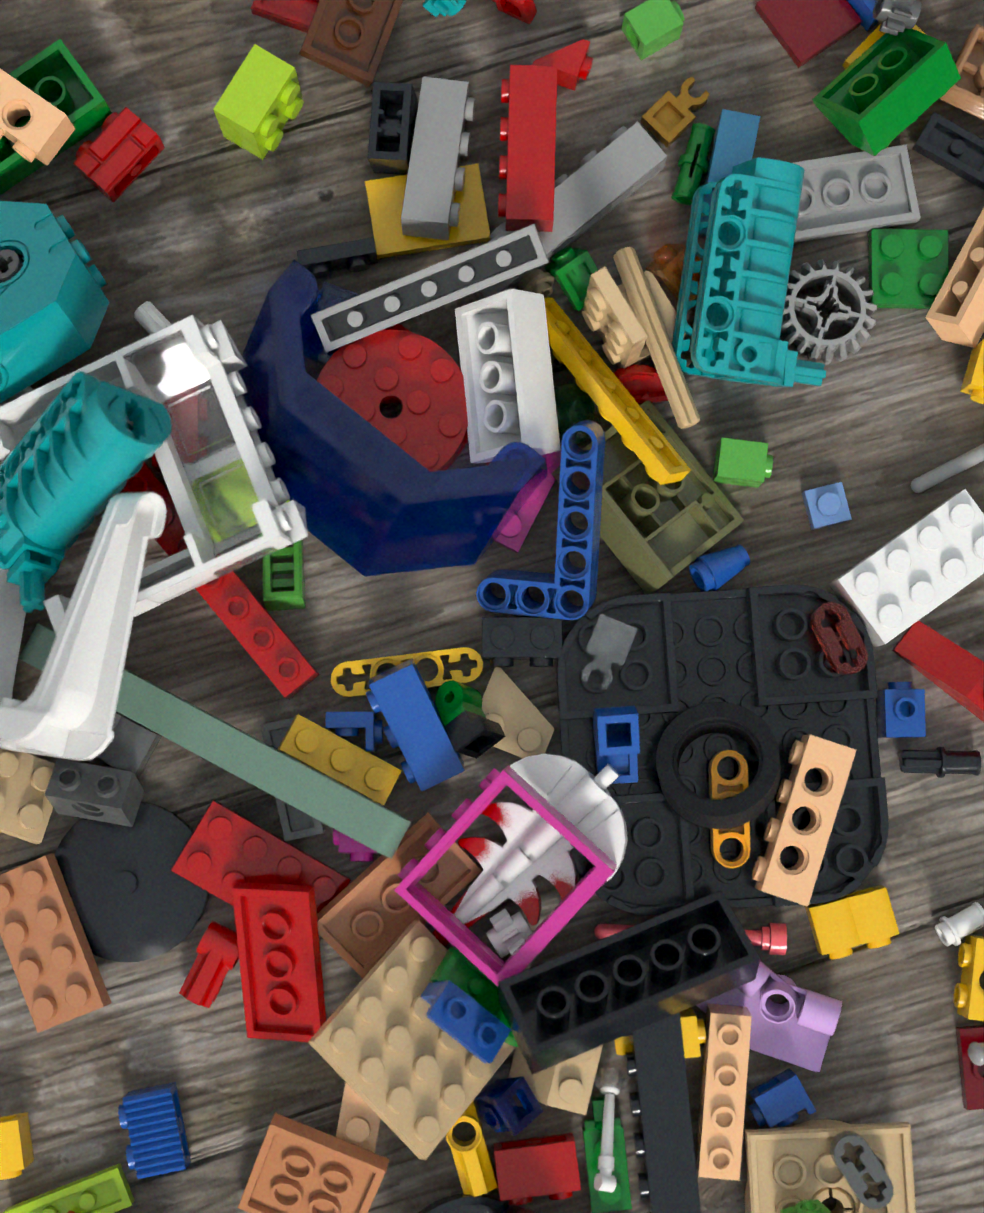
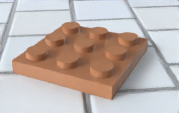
(311, 1173)

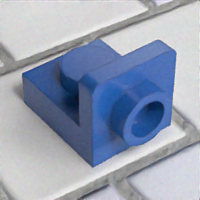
(350, 722)

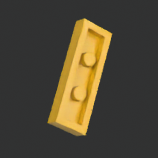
(339, 759)

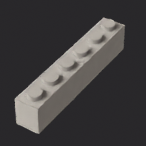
(593, 192)
(430, 288)

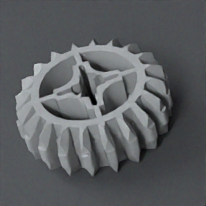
(840, 314)

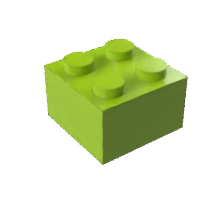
(259, 102)

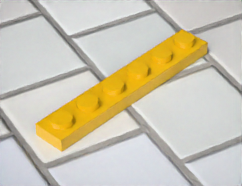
(612, 398)

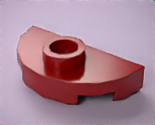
(642, 383)

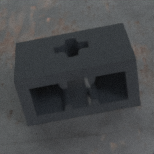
(392, 127)

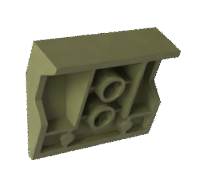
(653, 525)

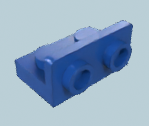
(465, 1020)

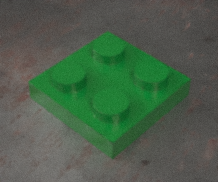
(906, 266)

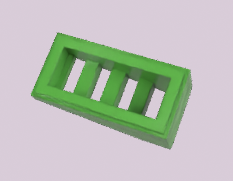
(287, 599)

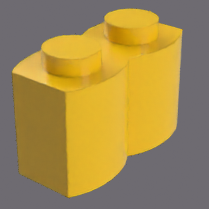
(853, 921)

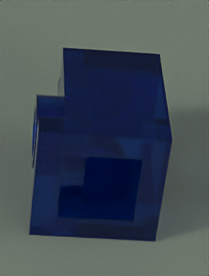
(500, 1109)

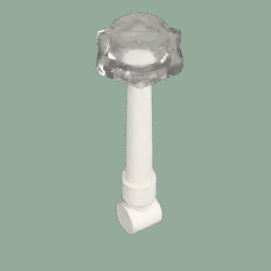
(609, 1083)

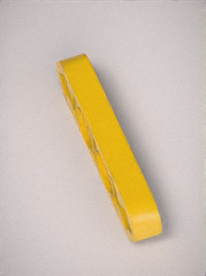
(454, 657)

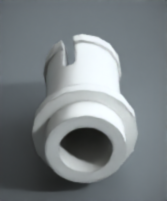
(960, 925)

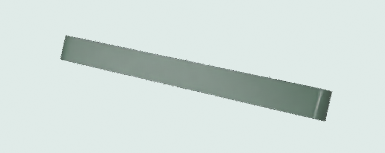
(245, 756)

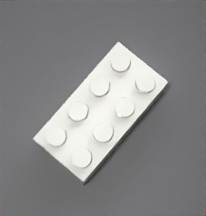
(916, 569)

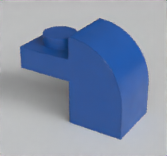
(617, 741)

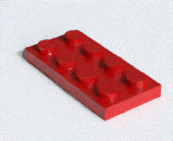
(236, 850)
(279, 960)

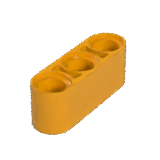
(720, 789)

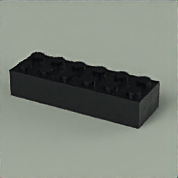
(627, 981)

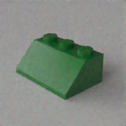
(888, 88)

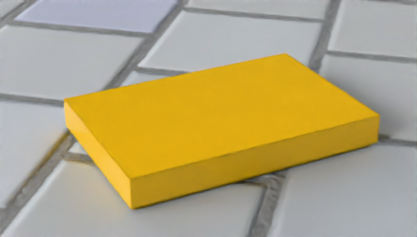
(386, 206)

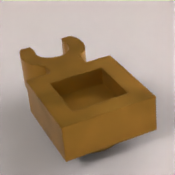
(672, 115)

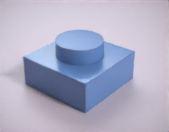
(826, 506)

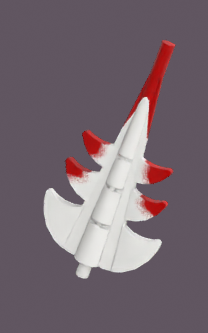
(534, 845)

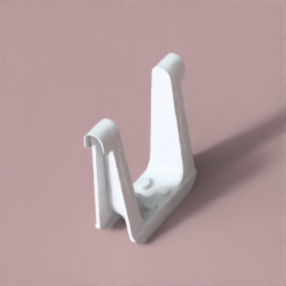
(80, 685)

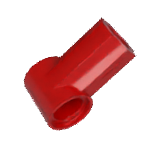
(215, 958)

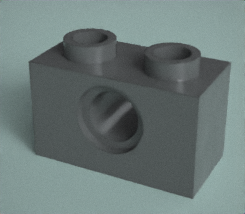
(94, 792)

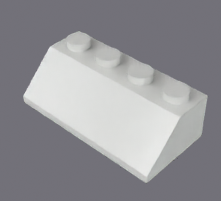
(507, 374)

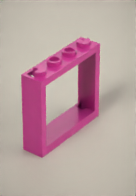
(453, 928)

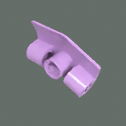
(785, 1031)

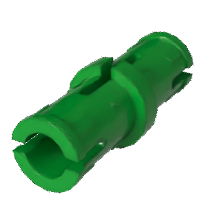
(699, 141)

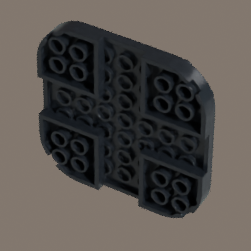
(744, 651)

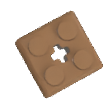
(969, 90)

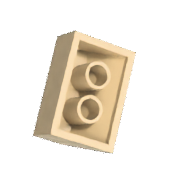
(564, 1084)

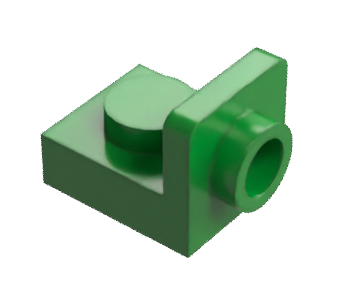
(573, 271)

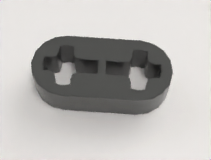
(869, 1165)

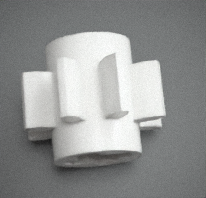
(508, 932)

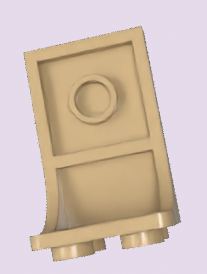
(612, 316)
(22, 795)

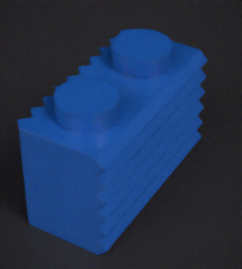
(155, 1130)

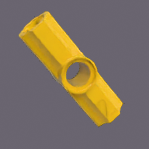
(472, 1157)

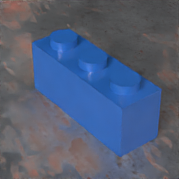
(414, 725)

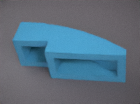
(732, 146)

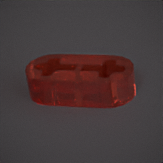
(830, 643)

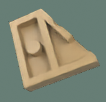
(524, 726)

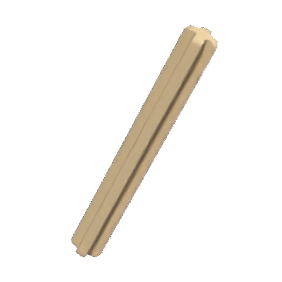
(657, 338)

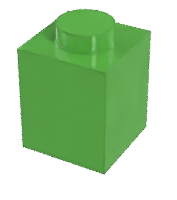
(653, 26)
(742, 462)

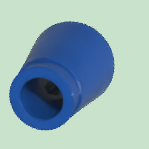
(717, 568)

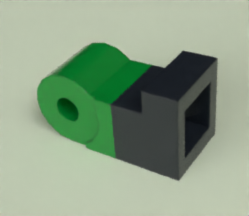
(464, 719)

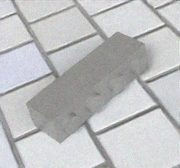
(436, 158)

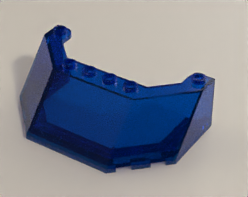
(356, 483)

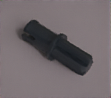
(940, 762)

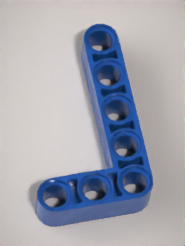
(569, 539)

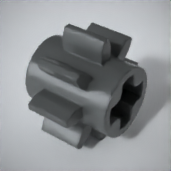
(896, 14)

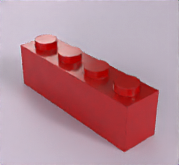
(530, 149)

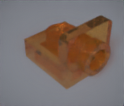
(669, 265)

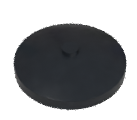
(126, 886)

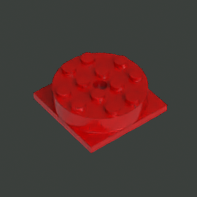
(408, 370)

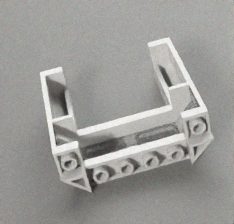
(209, 462)

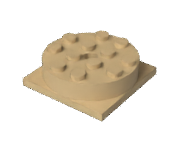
(798, 1166)

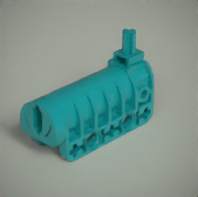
(743, 278)
(68, 473)

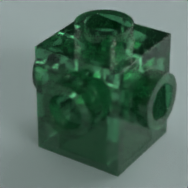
(572, 407)

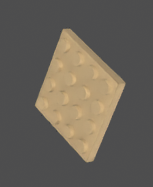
(396, 1055)

